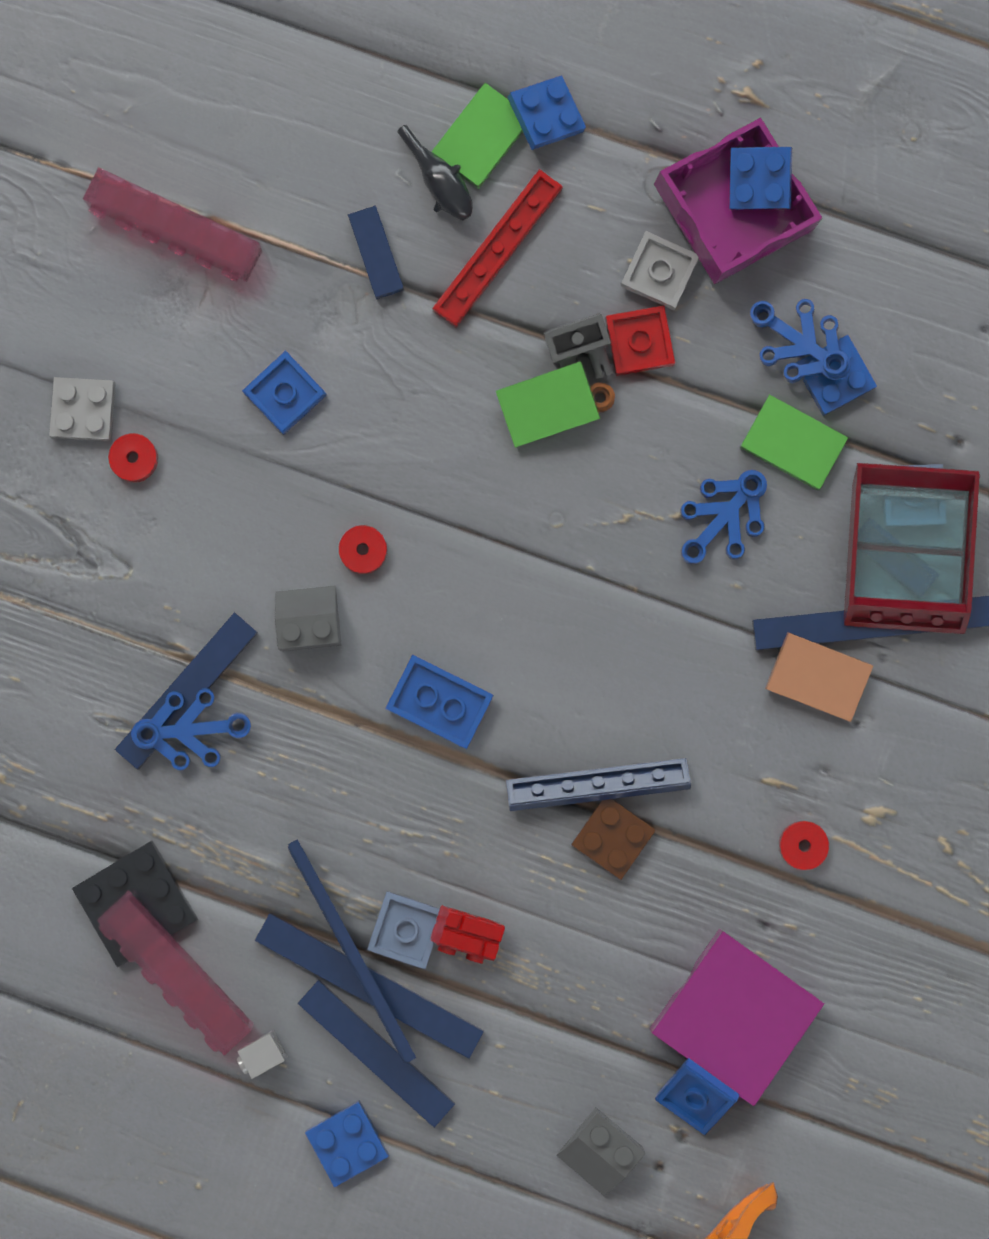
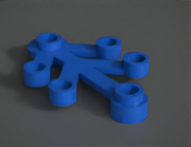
(803, 344)
(726, 513)
(186, 730)

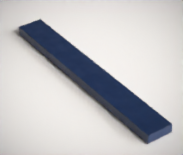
(830, 628)
(351, 952)
(336, 969)

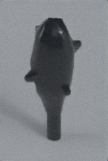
(440, 178)

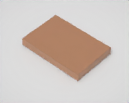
(819, 677)

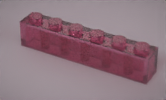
(173, 225)
(175, 972)

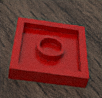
(640, 340)

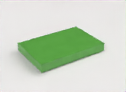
(480, 136)
(548, 404)
(794, 442)

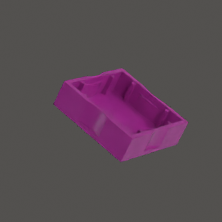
(725, 238)
(736, 1017)

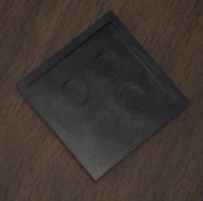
(149, 881)

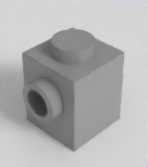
(261, 1055)

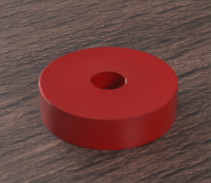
(120, 453)
(359, 536)
(817, 849)

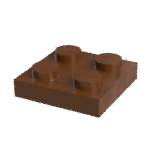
(613, 837)

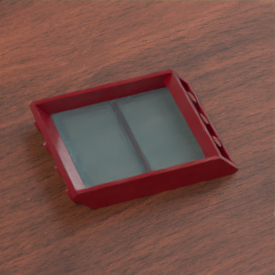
(911, 548)

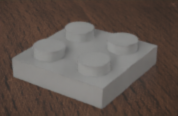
(660, 270)
(82, 409)

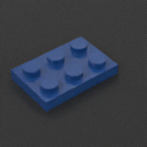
(439, 701)

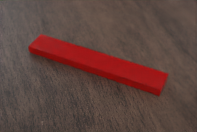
(497, 248)

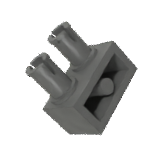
(578, 337)

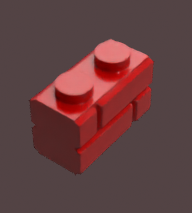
(467, 934)

